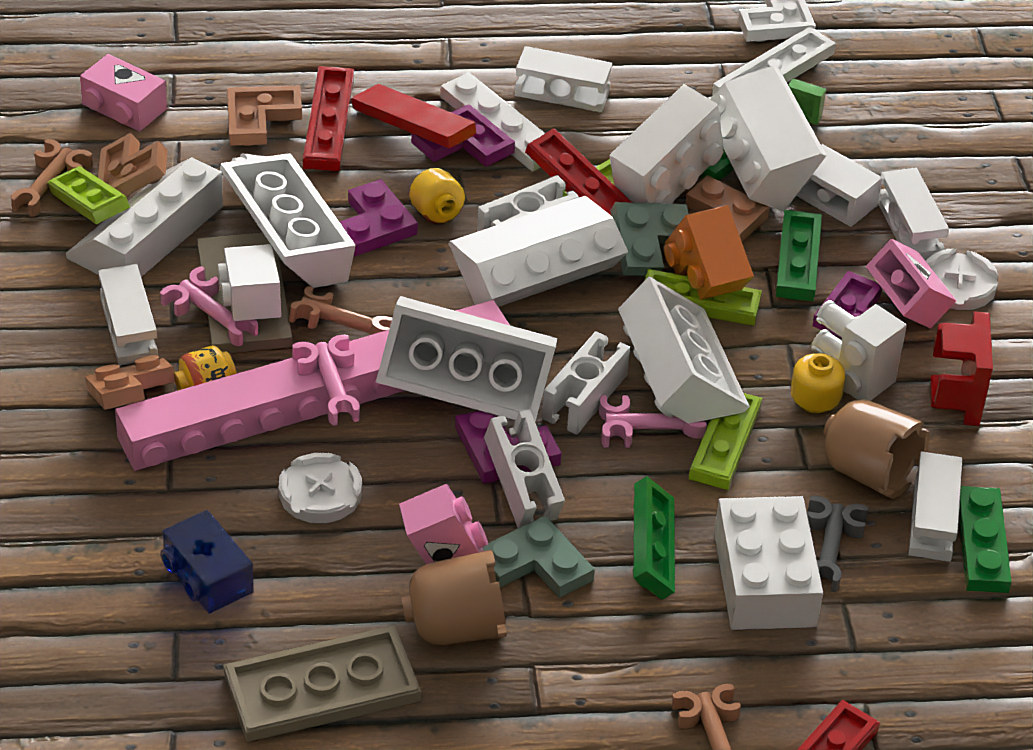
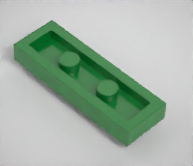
(798, 255)
(654, 538)
(983, 540)

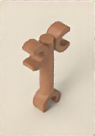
(55, 162)
(316, 307)
(711, 711)

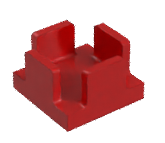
(974, 348)

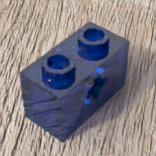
(207, 561)

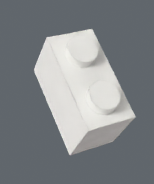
(842, 188)
(250, 282)

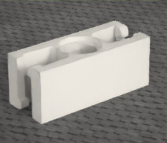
(563, 79)
(524, 202)
(912, 211)
(127, 313)
(584, 382)
(529, 453)
(935, 506)

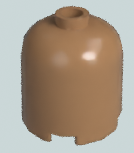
(875, 445)
(456, 600)

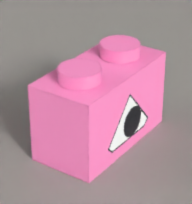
(123, 92)
(910, 283)
(441, 525)

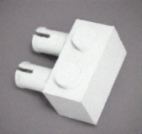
(867, 350)

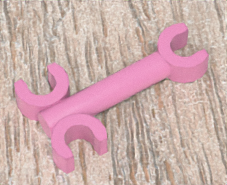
(200, 294)
(328, 358)
(622, 423)

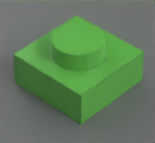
(809, 98)

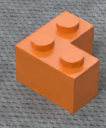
(709, 252)

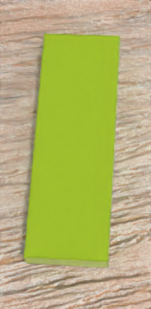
(88, 194)
(735, 306)
(724, 446)

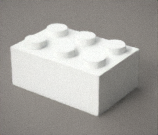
(669, 149)
(767, 563)

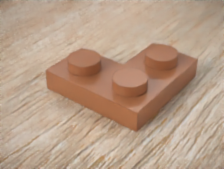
(253, 106)
(129, 168)
(712, 194)
(125, 385)

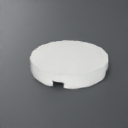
(967, 277)
(320, 488)

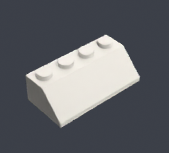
(767, 137)
(293, 217)
(155, 222)
(538, 251)
(680, 355)
(465, 359)

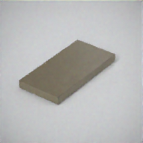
(272, 332)
(321, 683)

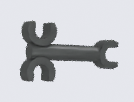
(835, 520)

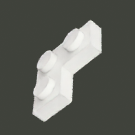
(776, 21)

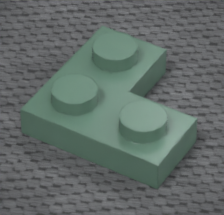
(642, 230)
(543, 550)

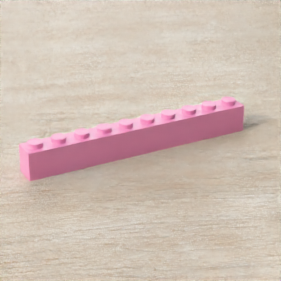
(250, 402)

